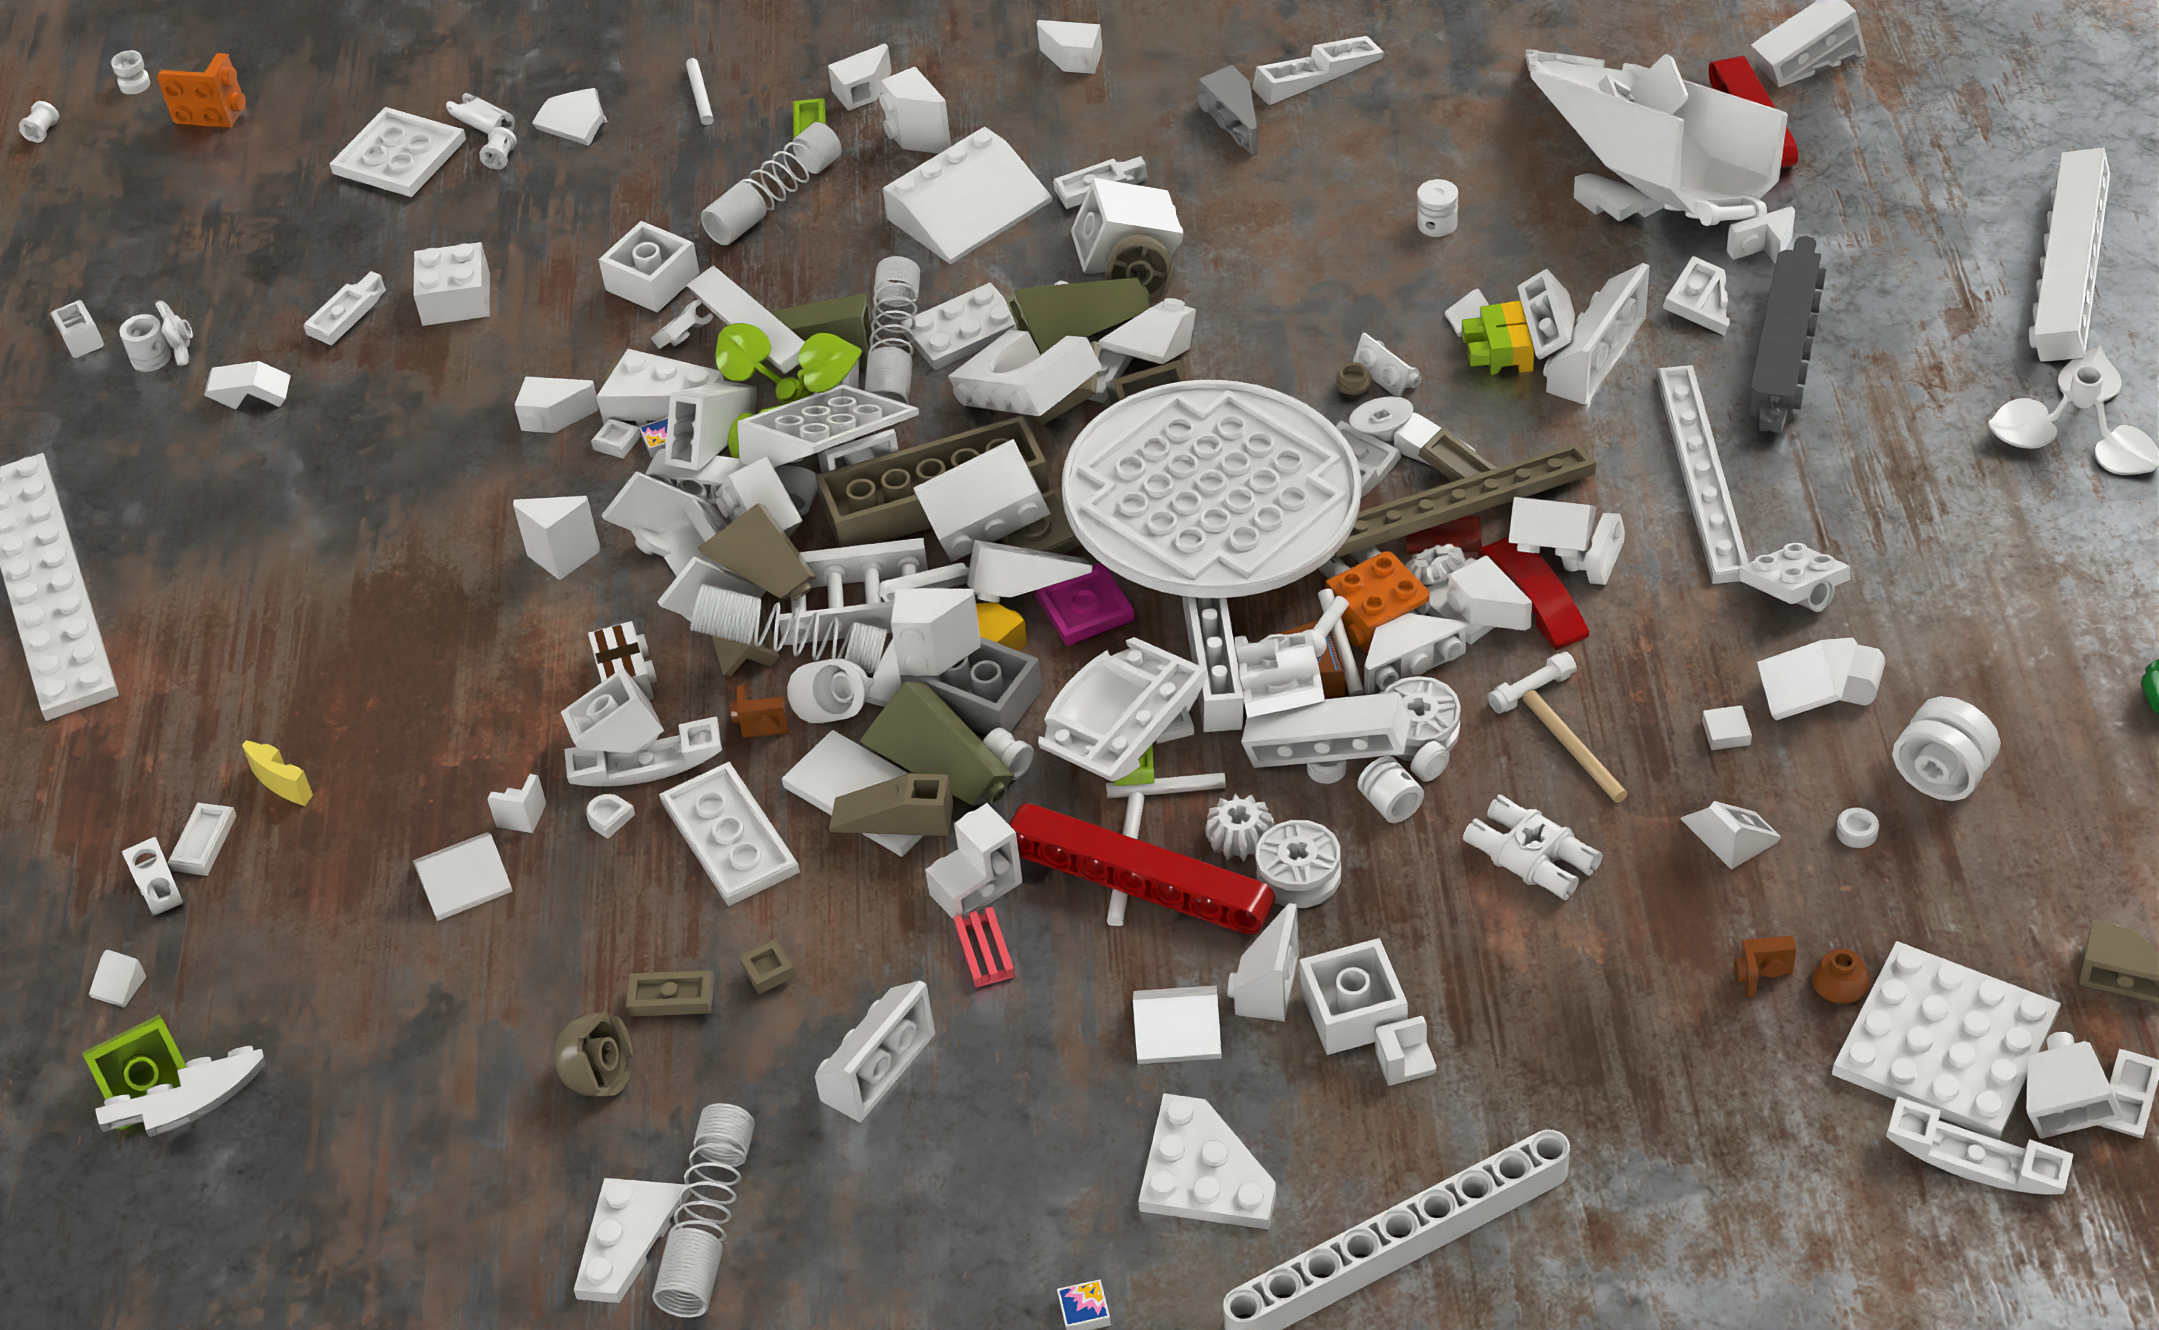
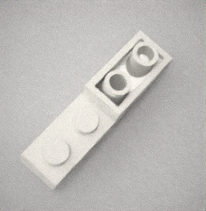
(203, 1088)

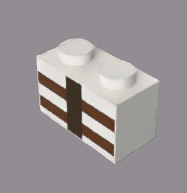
(621, 648)

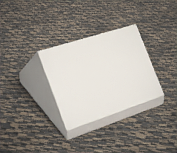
(557, 532)
(1807, 676)
(463, 876)
(1177, 1024)

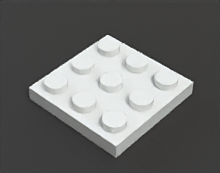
(398, 151)

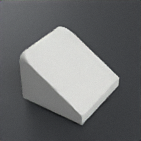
(1465, 308)
(117, 978)

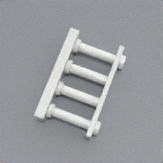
(852, 565)

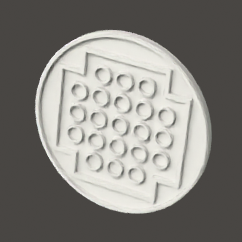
(1211, 488)

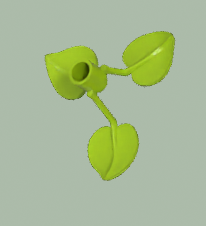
(823, 358)

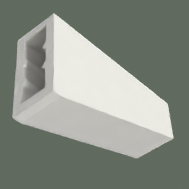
(702, 421)

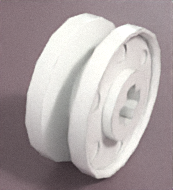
(1432, 713)
(1299, 862)

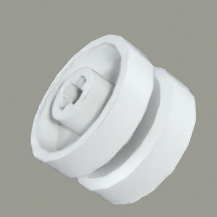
(1946, 748)

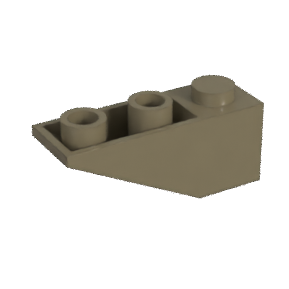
(897, 806)

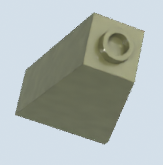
(1076, 309)
(844, 317)
(931, 739)

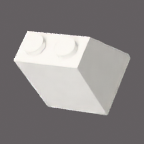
(1121, 210)

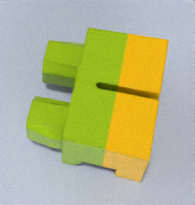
(1503, 338)

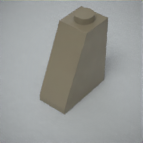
(761, 553)

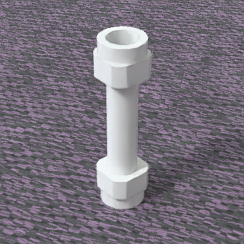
(1506, 697)

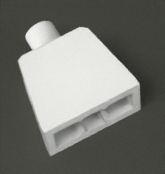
(2068, 1088)

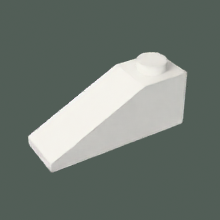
(1547, 312)

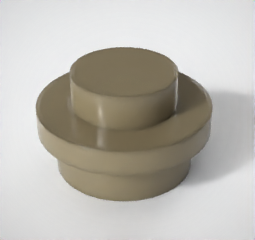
(1353, 379)

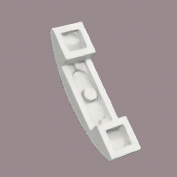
(662, 759)
(1976, 1156)

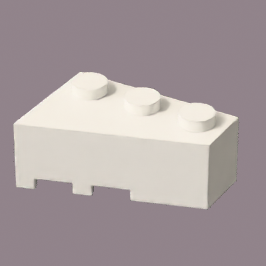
(1810, 40)
(643, 384)

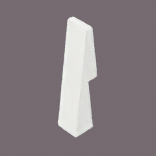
(1327, 62)

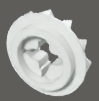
(1436, 564)

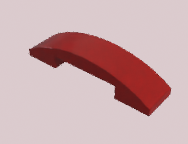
(1554, 607)

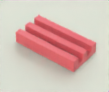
(976, 922)

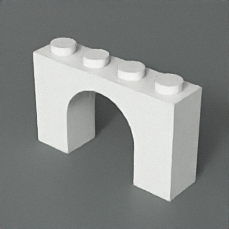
(1018, 379)

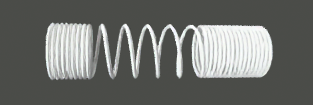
(744, 206)
(891, 367)
(737, 615)
(691, 1254)

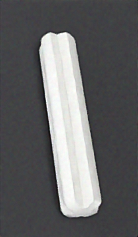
(938, 578)

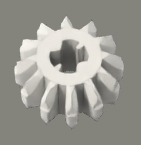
(1237, 826)

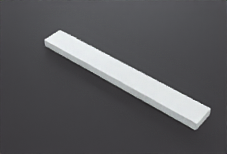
(1702, 473)

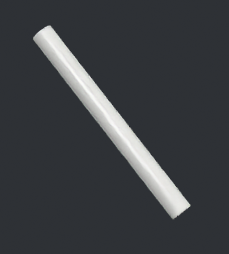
(1131, 829)

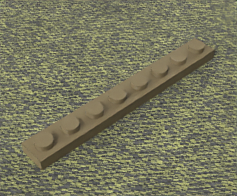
(1468, 496)

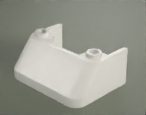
(674, 527)

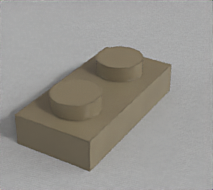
(670, 993)

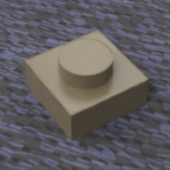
(767, 966)

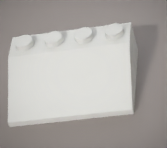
(965, 196)
(816, 424)

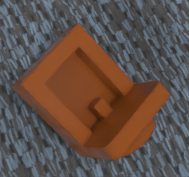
(759, 716)

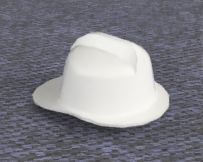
(828, 690)

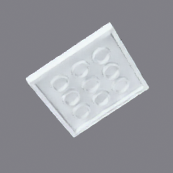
(1946, 1039)

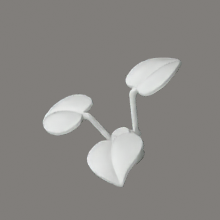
(2086, 384)

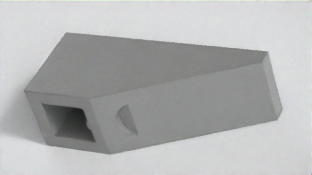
(1229, 101)

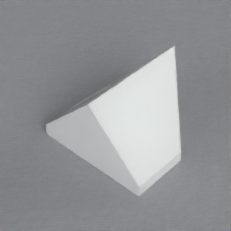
(1732, 832)

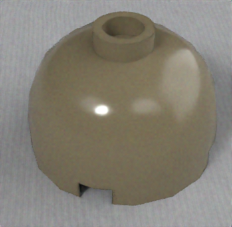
(1141, 258)
(593, 1055)

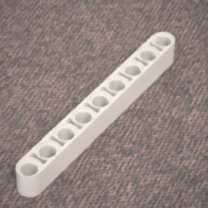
(1409, 1218)

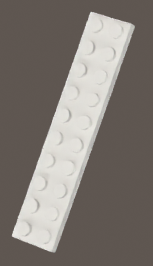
(49, 593)

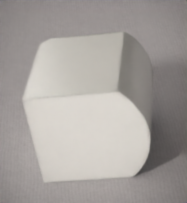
(1864, 676)

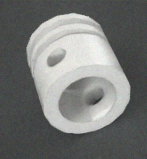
(1437, 204)
(147, 344)
(1390, 789)

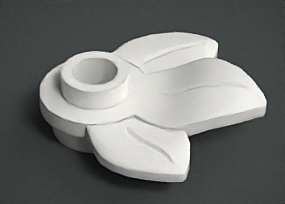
(176, 332)

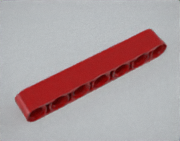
(1142, 869)

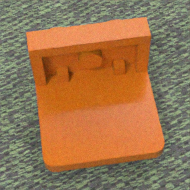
(204, 97)
(1376, 594)

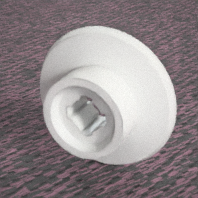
(1381, 417)

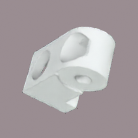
(153, 877)

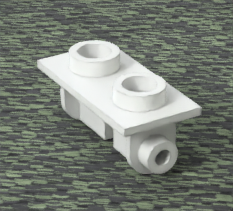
(1385, 366)

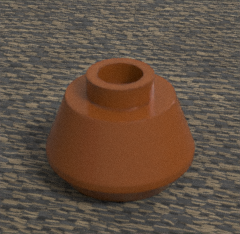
(1841, 977)

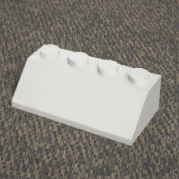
(1599, 336)

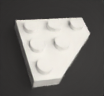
(1203, 1169)

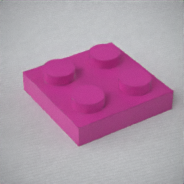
(1085, 605)

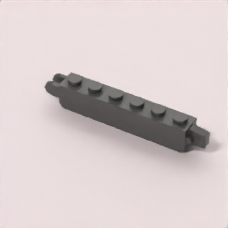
(1785, 335)

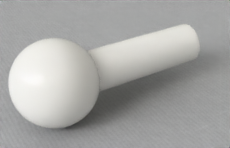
(1326, 623)

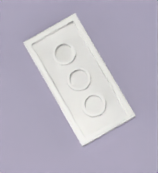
(841, 767)
(729, 834)

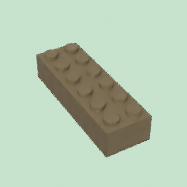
(878, 498)

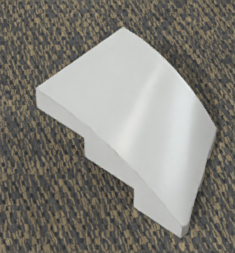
(1279, 673)

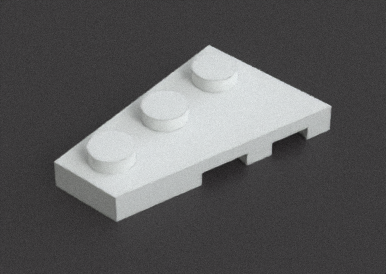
(622, 1232)

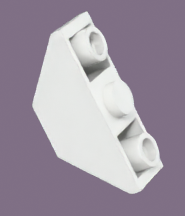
(1410, 648)

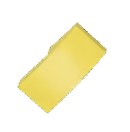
(282, 779)

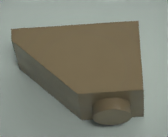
(2120, 962)

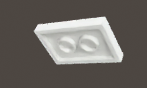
(960, 326)

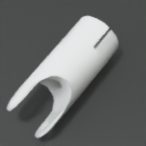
(480, 114)

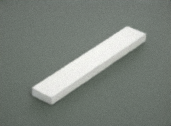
(736, 306)

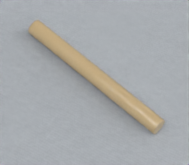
(1575, 746)

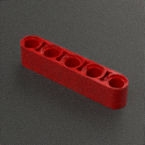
(1738, 79)

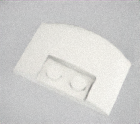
(1120, 708)

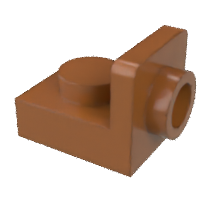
(1764, 957)

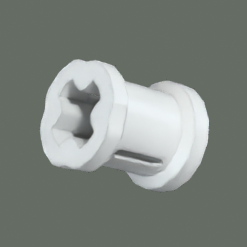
(37, 123)
(498, 148)

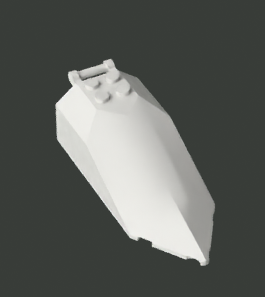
(1702, 159)

